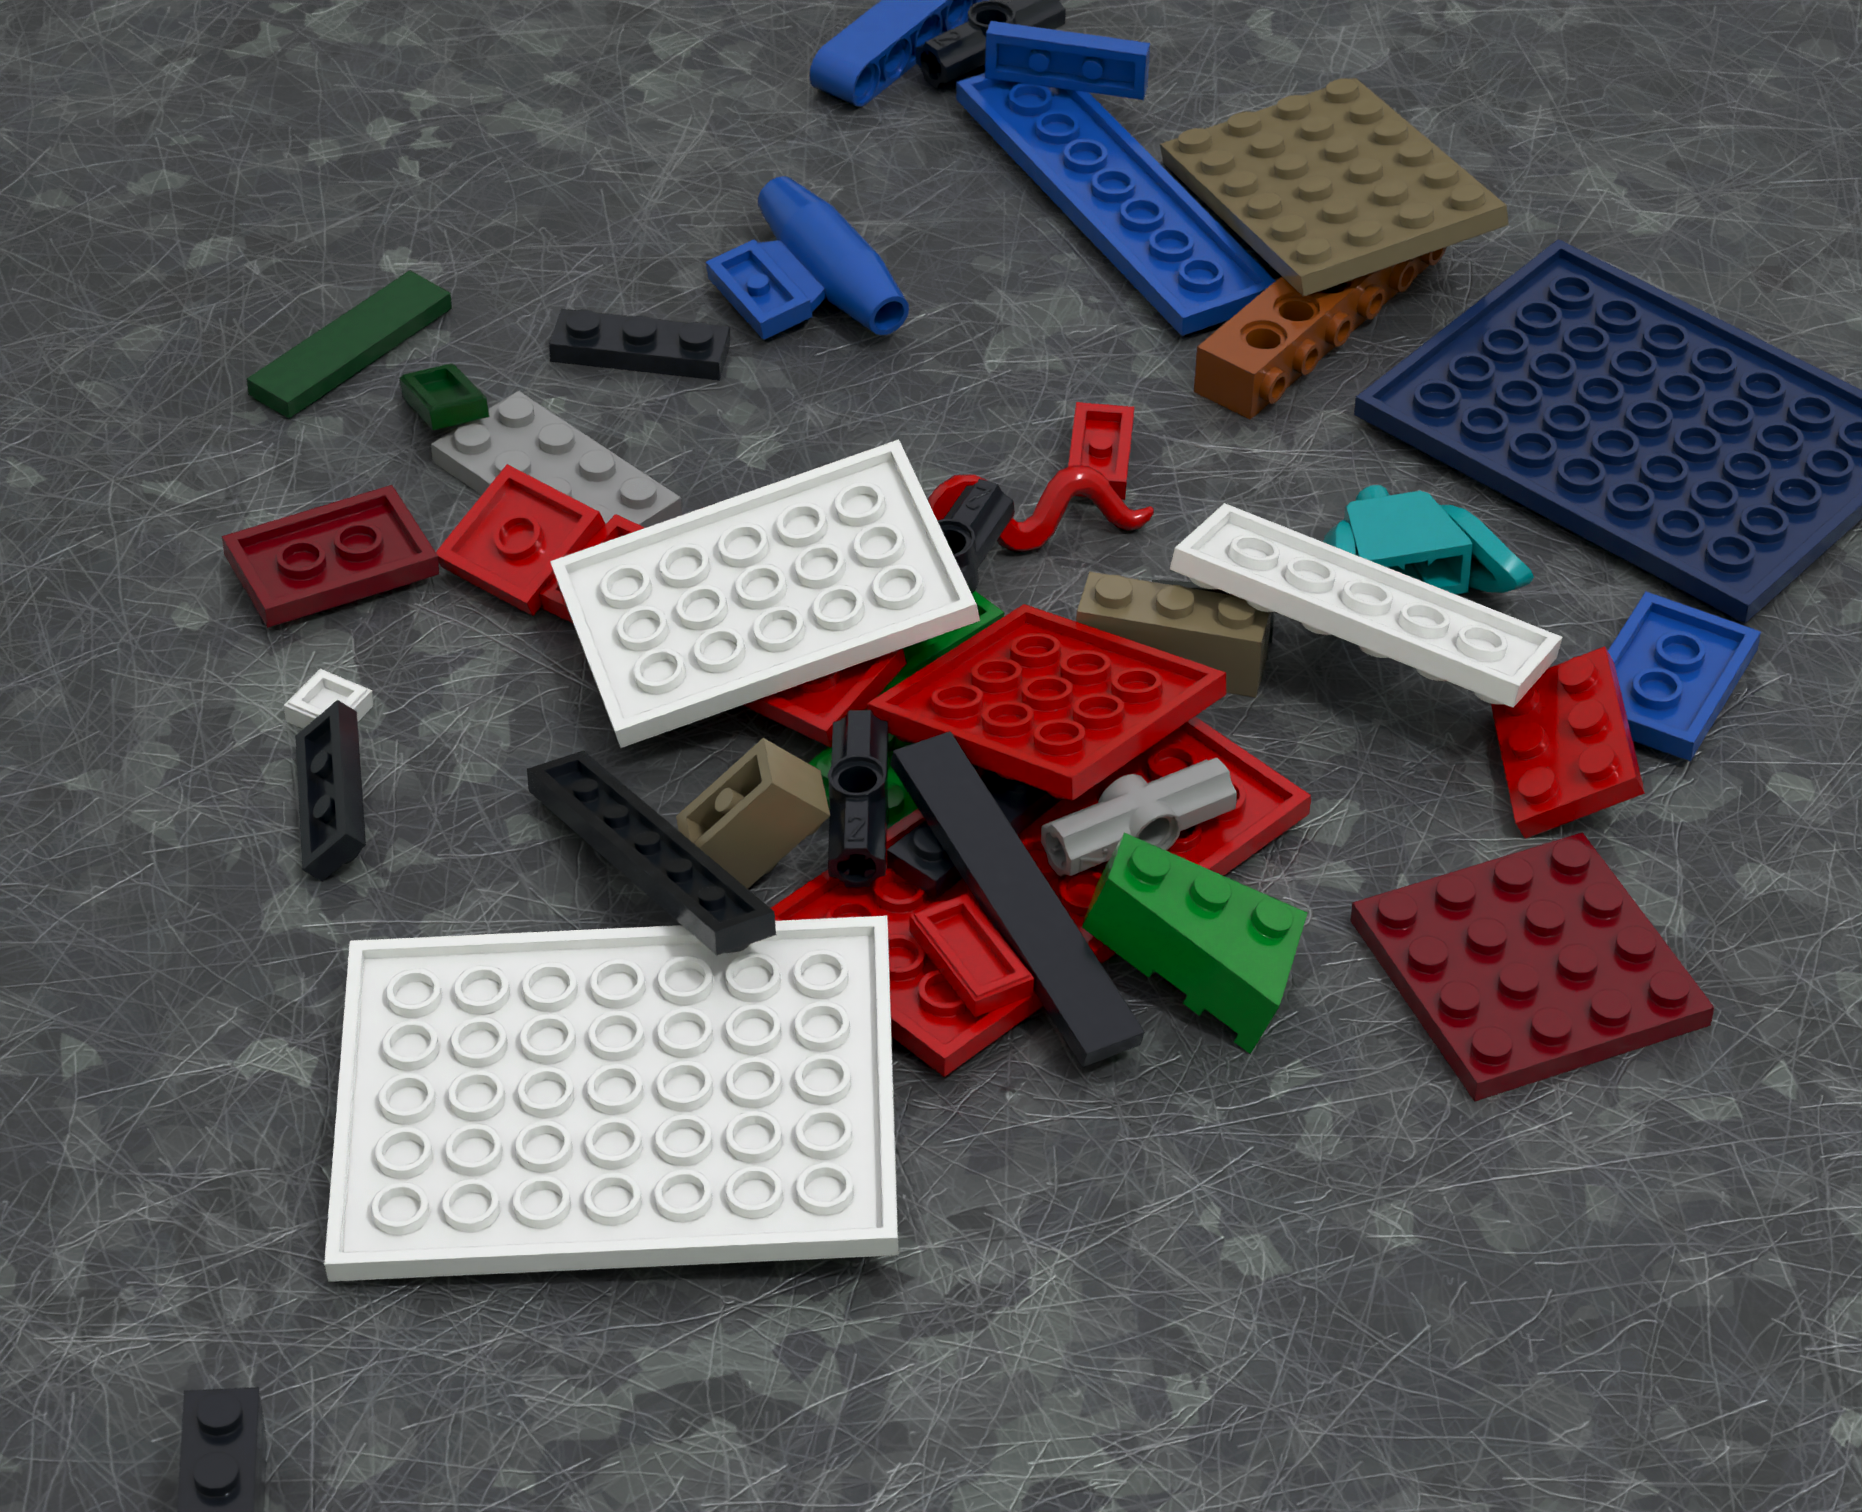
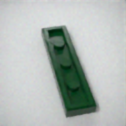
(349, 344)

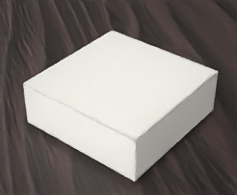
(321, 693)

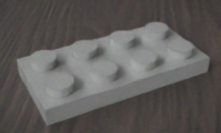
(555, 454)

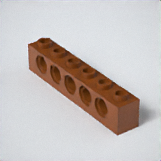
(1287, 334)

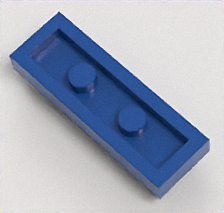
(1067, 60)

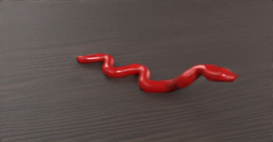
(1051, 507)

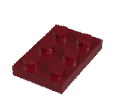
(330, 555)

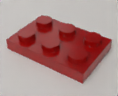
(1568, 745)

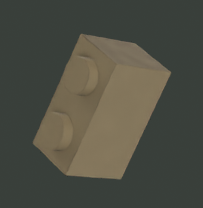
(756, 811)

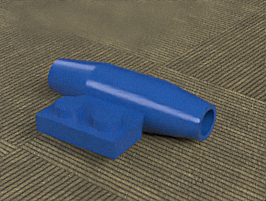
(811, 260)

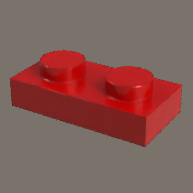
(1103, 441)

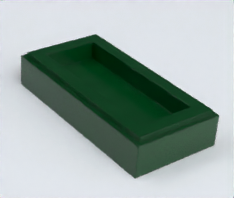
(443, 396)

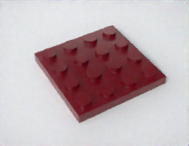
(1530, 966)

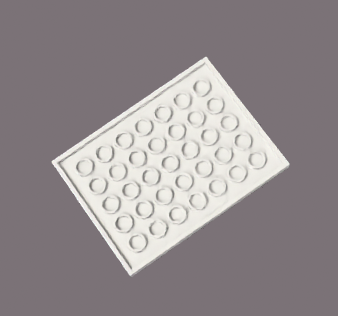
(613, 1101)

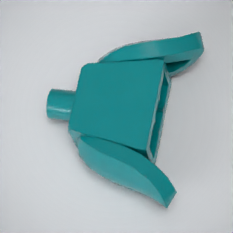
(1428, 542)

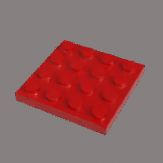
(1050, 700)

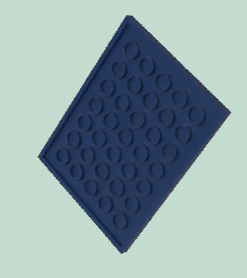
(1637, 427)

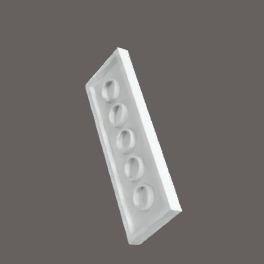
(1367, 605)

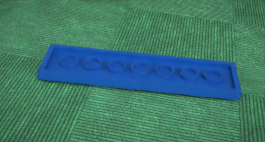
(1119, 199)

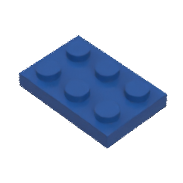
(1678, 671)

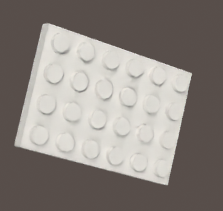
(763, 592)

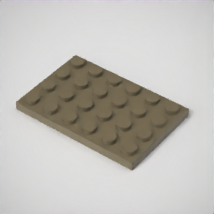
(1332, 185)

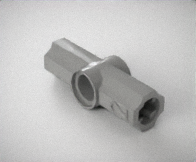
(1141, 809)

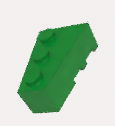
(1199, 933)

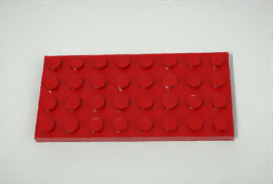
(924, 1006)

